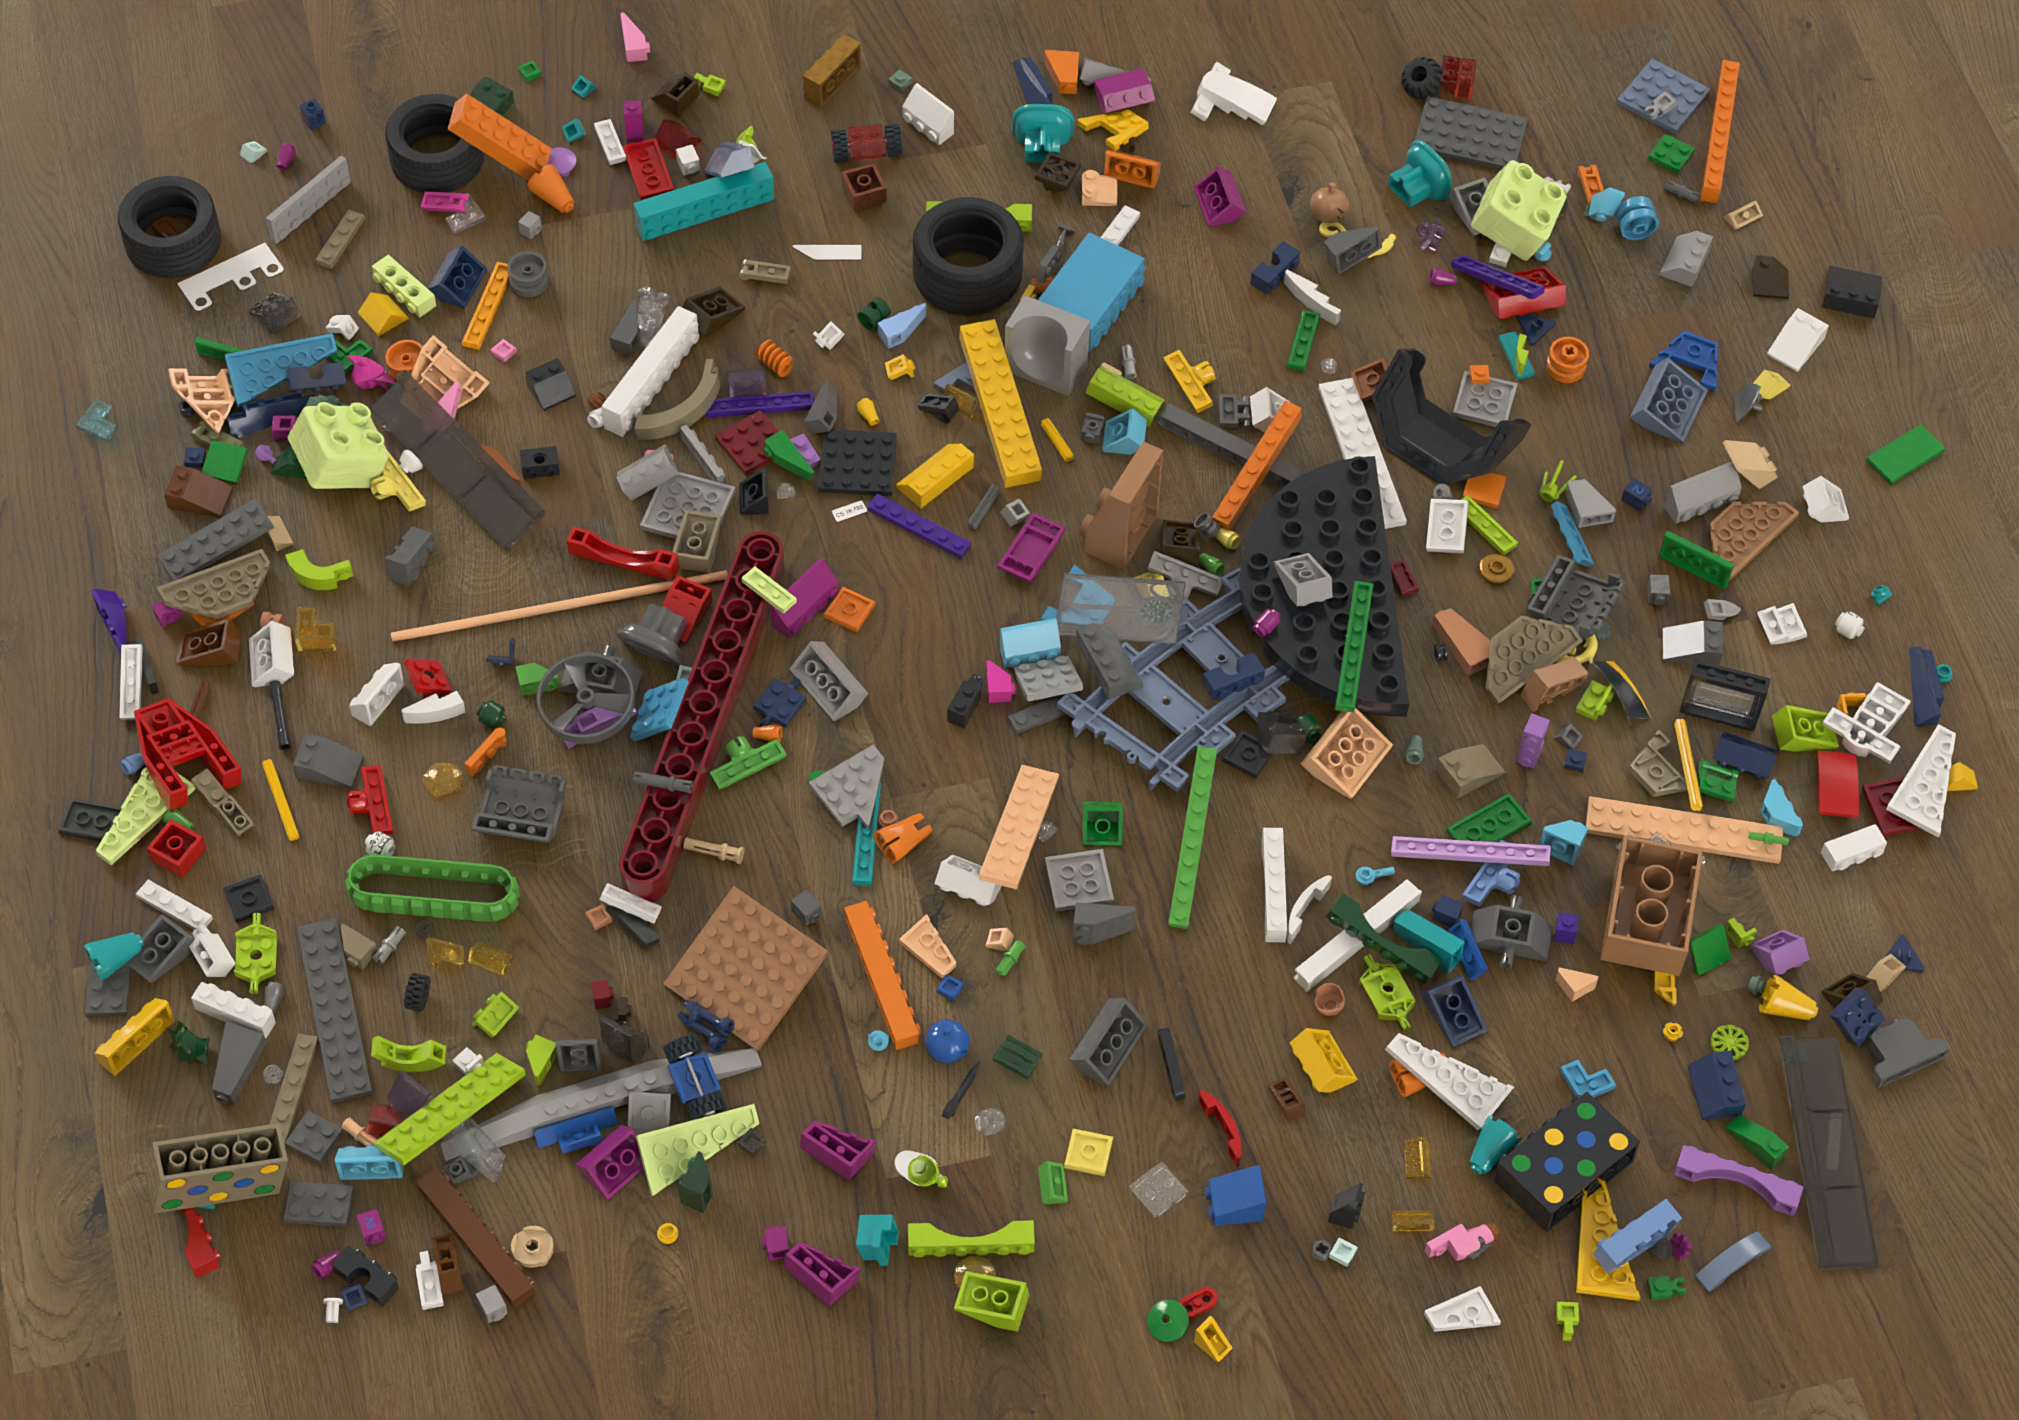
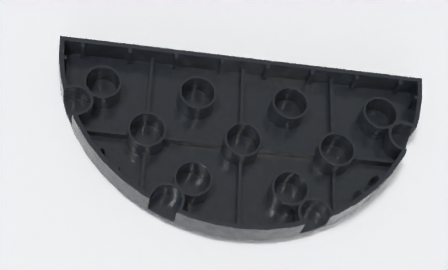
(1341, 524)

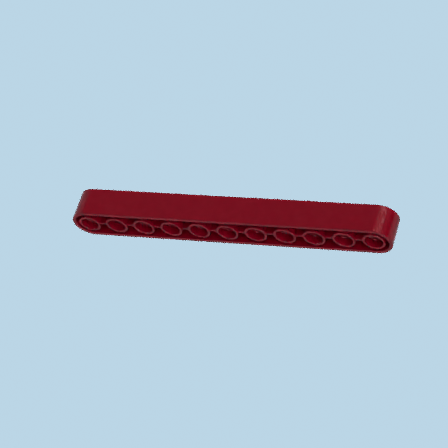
(701, 720)

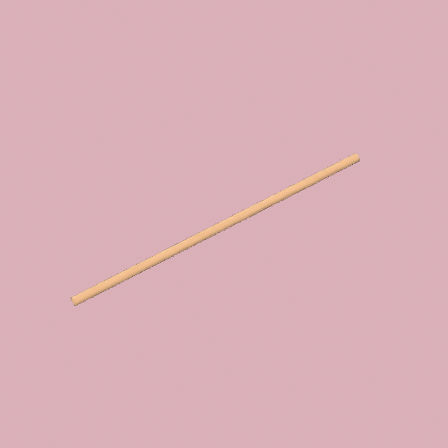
(550, 607)

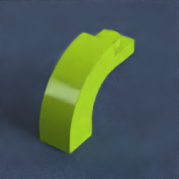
(314, 576)
(408, 1058)

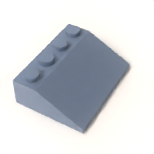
(1669, 401)

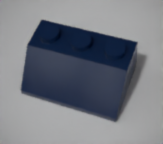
(457, 277)
(1745, 755)
(1717, 1086)

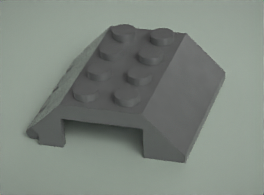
(1575, 597)
(521, 804)

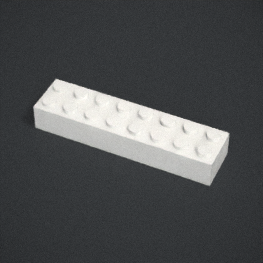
(650, 371)

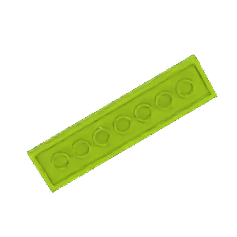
(450, 1109)

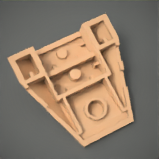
(439, 369)

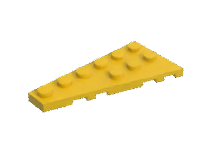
(1597, 1223)

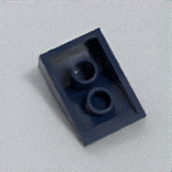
(1455, 1010)

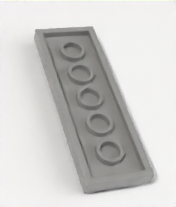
(308, 199)

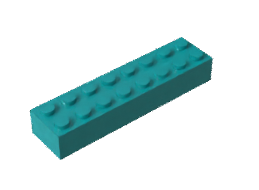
(703, 201)

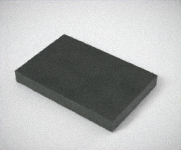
(88, 819)

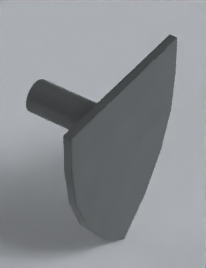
(1747, 399)

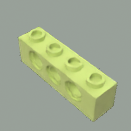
(403, 286)

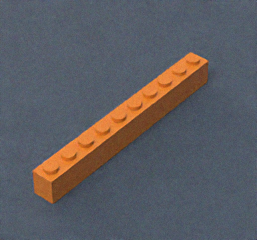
(1719, 131)

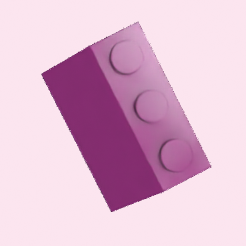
(1123, 91)
(1219, 197)
(612, 1162)

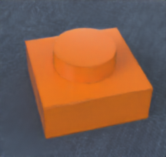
(1479, 374)

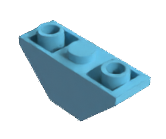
(1780, 811)

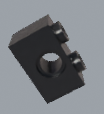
(539, 462)

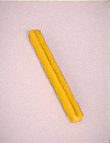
(280, 800)

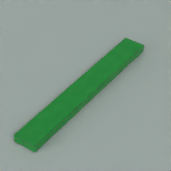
(1354, 647)

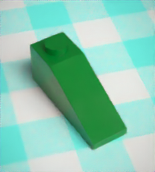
(785, 454)
(1758, 1140)

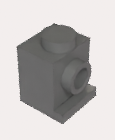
(1092, 428)

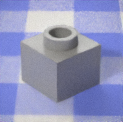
(529, 225)
(1015, 512)

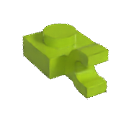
(711, 84)
(1567, 1315)

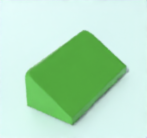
(1052, 1183)

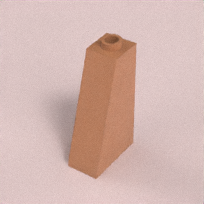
(1463, 640)

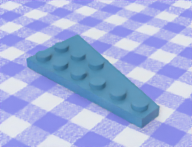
(265, 367)

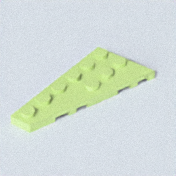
(137, 817)
(669, 1149)

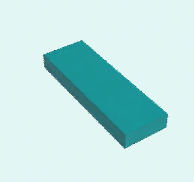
(1509, 344)

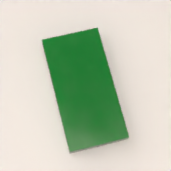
(1905, 454)
(1696, 560)
(1491, 823)

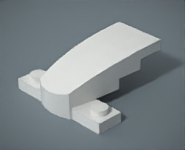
(1231, 95)
(1870, 724)

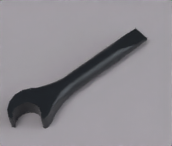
(952, 1105)

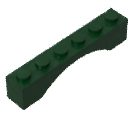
(1349, 916)

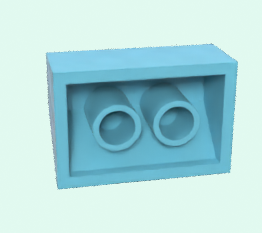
(1029, 643)
(366, 1163)

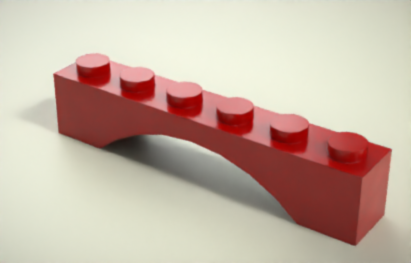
(654, 563)
(198, 1250)

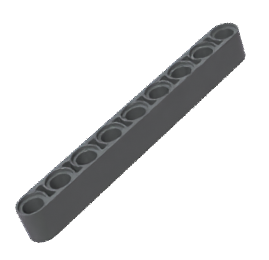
(1221, 442)

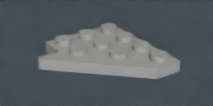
(851, 787)

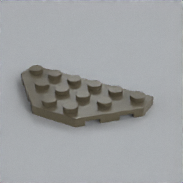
(219, 588)
(1522, 649)

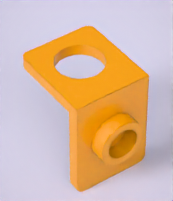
(1850, 699)

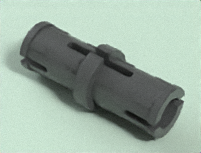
(1682, 191)

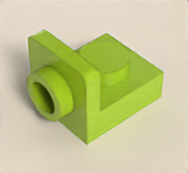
(1737, 934)

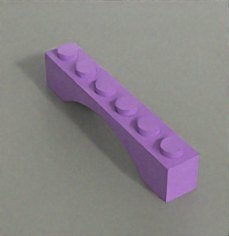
(1779, 1193)

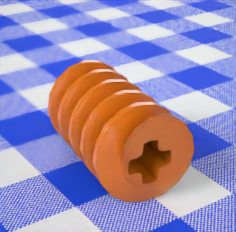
(774, 358)

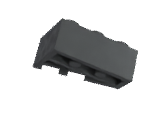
(410, 556)

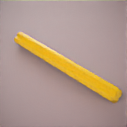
(1688, 765)

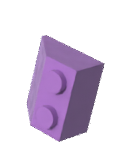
(1781, 952)

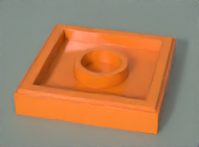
(1485, 489)
(849, 609)

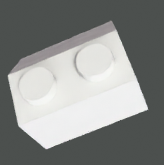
(1264, 408)
(1825, 501)

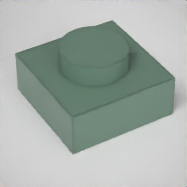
(900, 80)

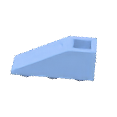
(899, 327)

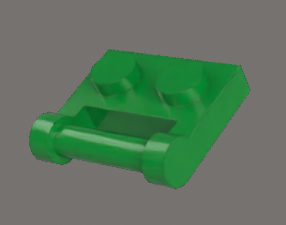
(1715, 785)

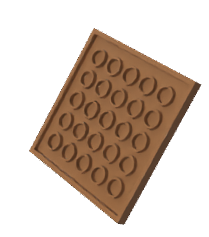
(746, 967)

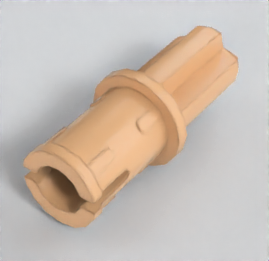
(358, 1132)

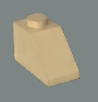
(1886, 971)

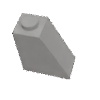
(1588, 504)

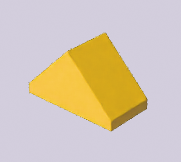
(1961, 778)
(1212, 1340)

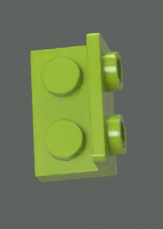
(1594, 700)
(495, 1014)

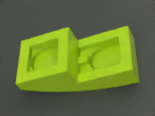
(1521, 355)

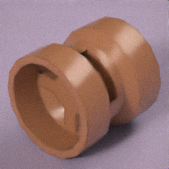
(268, 617)

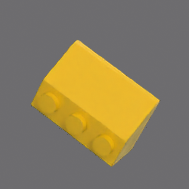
(1322, 1060)

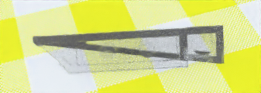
(476, 1148)

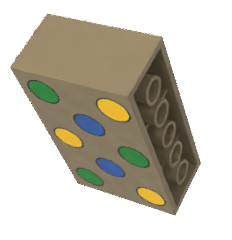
(216, 1168)

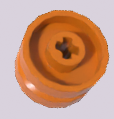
(402, 357)
(1567, 359)

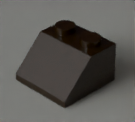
(1841, 989)

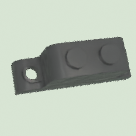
(1902, 1050)

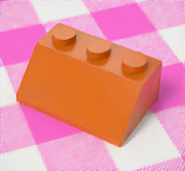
(1132, 168)

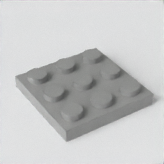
(1484, 402)
(1048, 678)
(1079, 878)

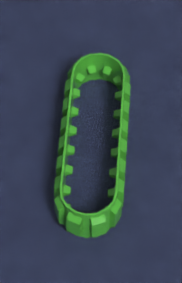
(430, 906)

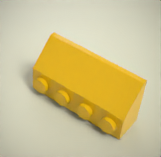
(937, 474)
(135, 1036)

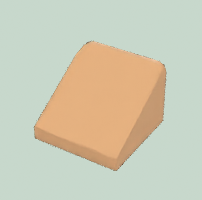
(1000, 939)

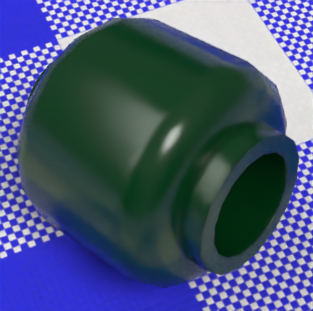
(491, 714)
(1310, 726)

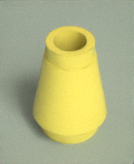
(1228, 538)

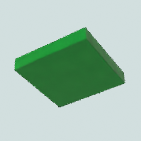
(225, 461)
(1709, 949)

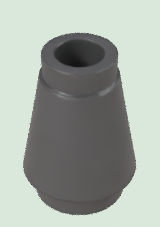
(273, 995)

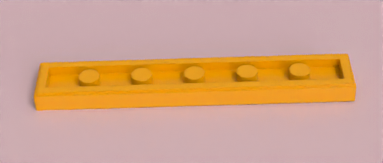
(487, 307)

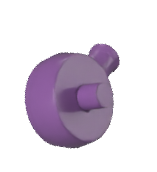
(265, 453)

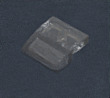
(1158, 1189)

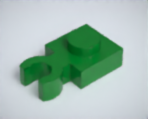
(1663, 1288)

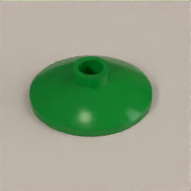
(1175, 1327)

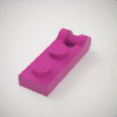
(444, 202)

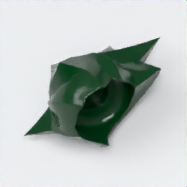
(188, 1045)

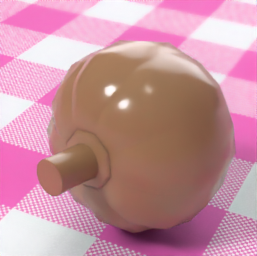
(1329, 204)

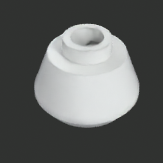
(410, 462)

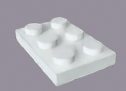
(1447, 526)

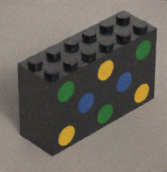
(1564, 1158)

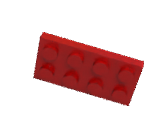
(647, 168)

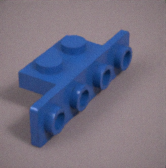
(576, 1131)

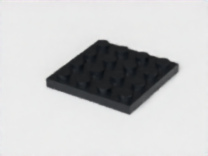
(857, 462)

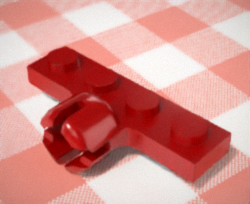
(372, 800)

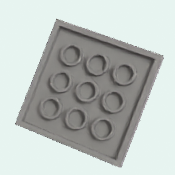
(682, 494)

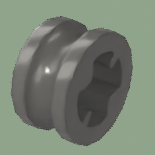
(1317, 1254)

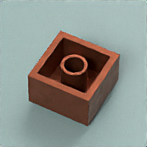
(864, 186)

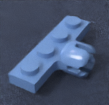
(1491, 877)

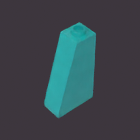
(1424, 934)

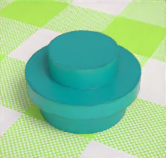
(1944, 673)

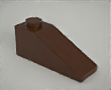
(447, 1263)

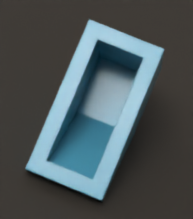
(1605, 204)

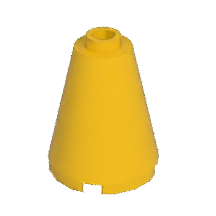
(1786, 1000)

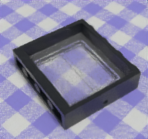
(1724, 695)

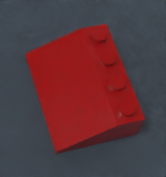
(1507, 304)

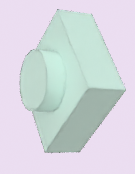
(1343, 1252)

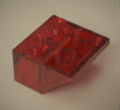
(1458, 76)

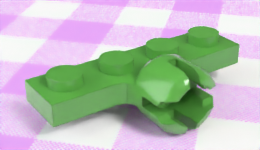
(745, 761)

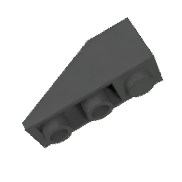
(626, 333)
(823, 411)

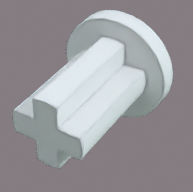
(332, 1309)

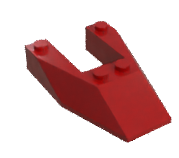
(173, 736)

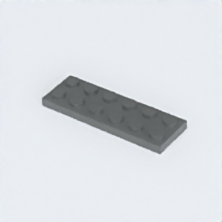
(216, 540)

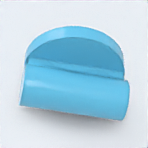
(1543, 252)
(878, 1040)

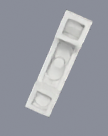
(1315, 890)

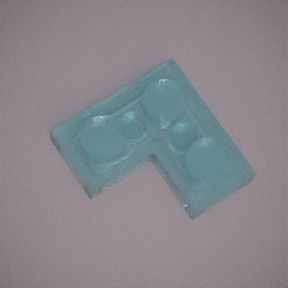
(94, 421)

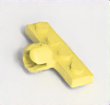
(396, 483)

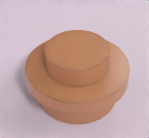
(887, 818)

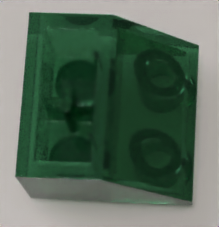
(695, 1184)

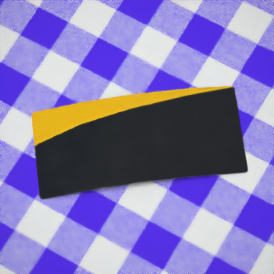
(1624, 688)

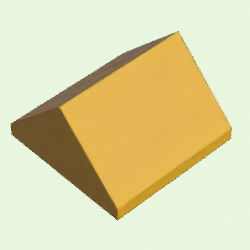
(381, 313)

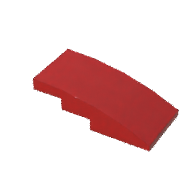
(1837, 784)

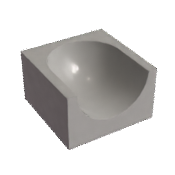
(1047, 345)

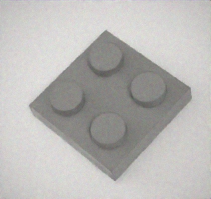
(648, 1111)

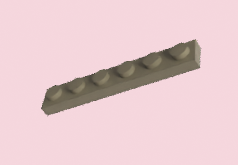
(294, 1083)

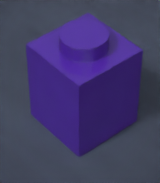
(1566, 928)

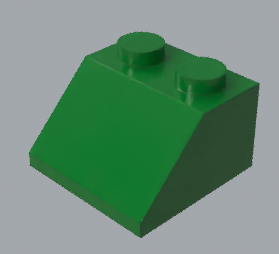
(1102, 823)

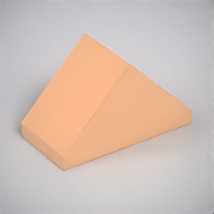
(1575, 983)

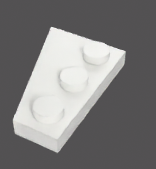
(1463, 1312)

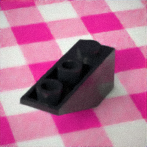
(1347, 1206)

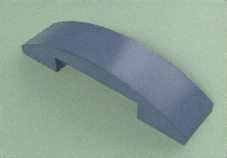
(1731, 1260)

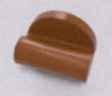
(597, 399)

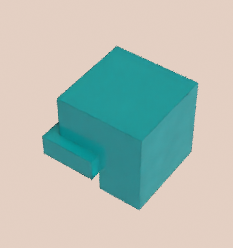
(875, 1236)

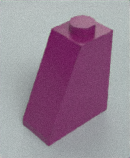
(633, 121)

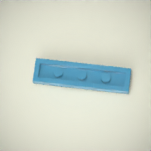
(1572, 534)

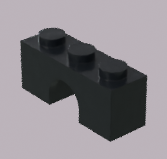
(353, 1264)

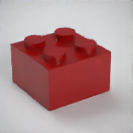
(176, 848)

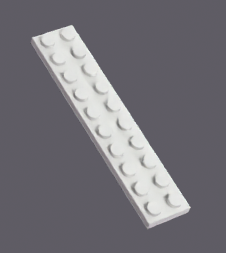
(1358, 439)

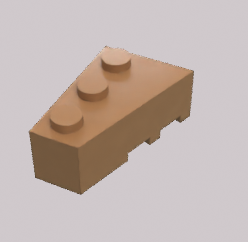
(1551, 681)

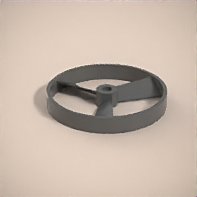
(587, 698)

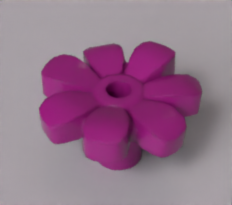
(1680, 1246)

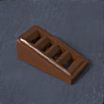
(1292, 1110)

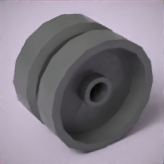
(528, 274)

